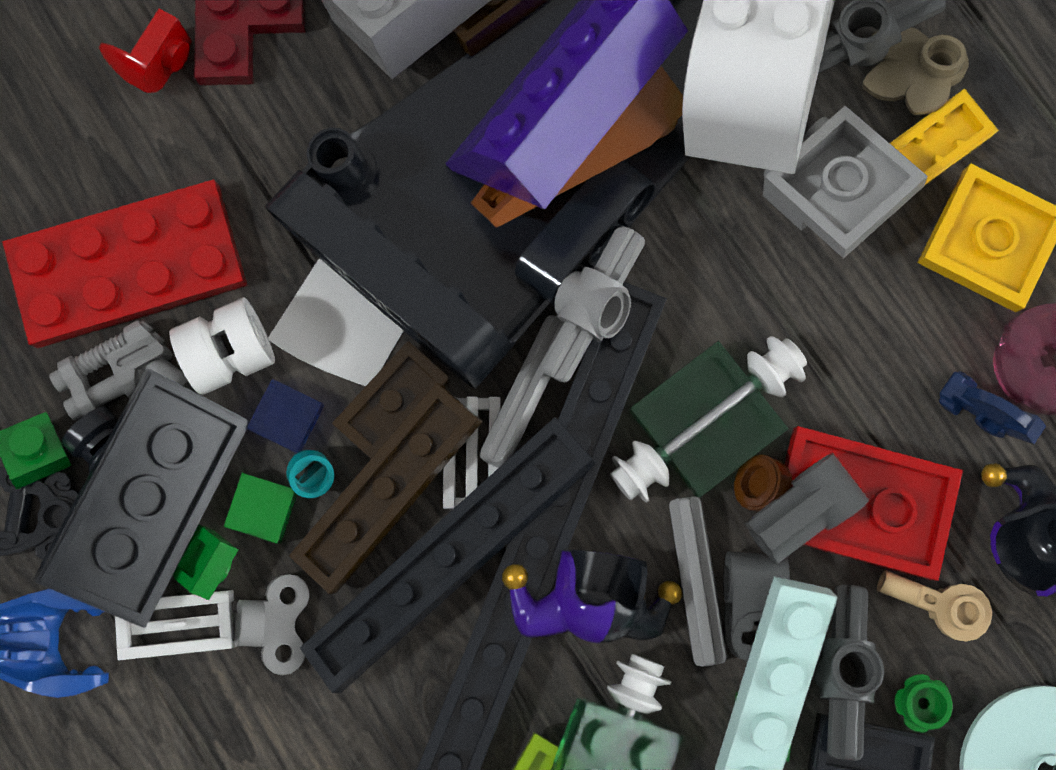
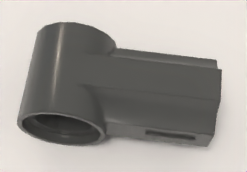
(818, 500)

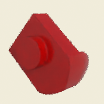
(154, 57)

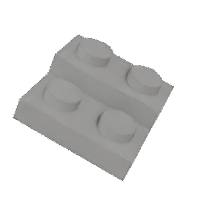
(843, 182)

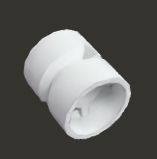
(205, 356)

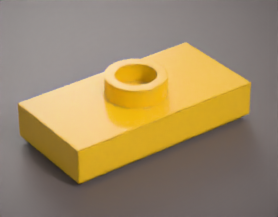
(945, 135)

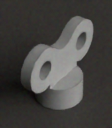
(272, 623)

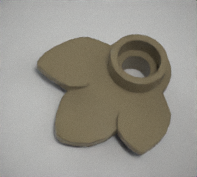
(919, 71)

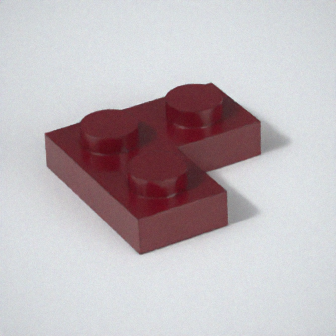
(226, 35)

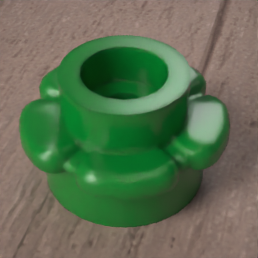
(938, 708)

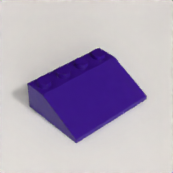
(568, 97)

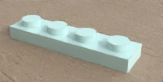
(777, 676)

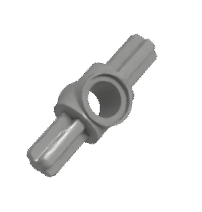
(592, 304)

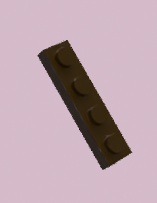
(385, 488)

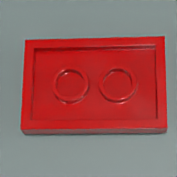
(907, 507)

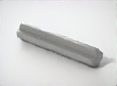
(521, 399)
(698, 581)

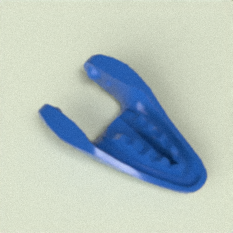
(31, 646)

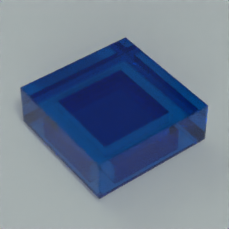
(285, 416)

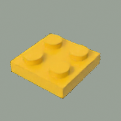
(992, 238)

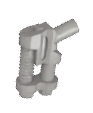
(127, 355)

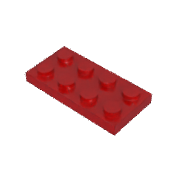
(124, 264)

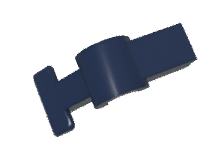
(991, 411)

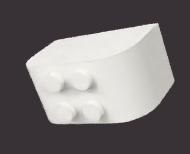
(753, 80)

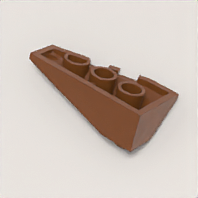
(645, 120)

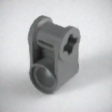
(745, 591)

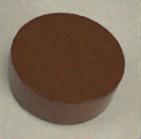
(761, 482)

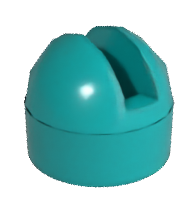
(316, 479)

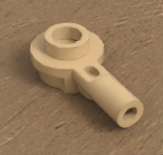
(958, 609)

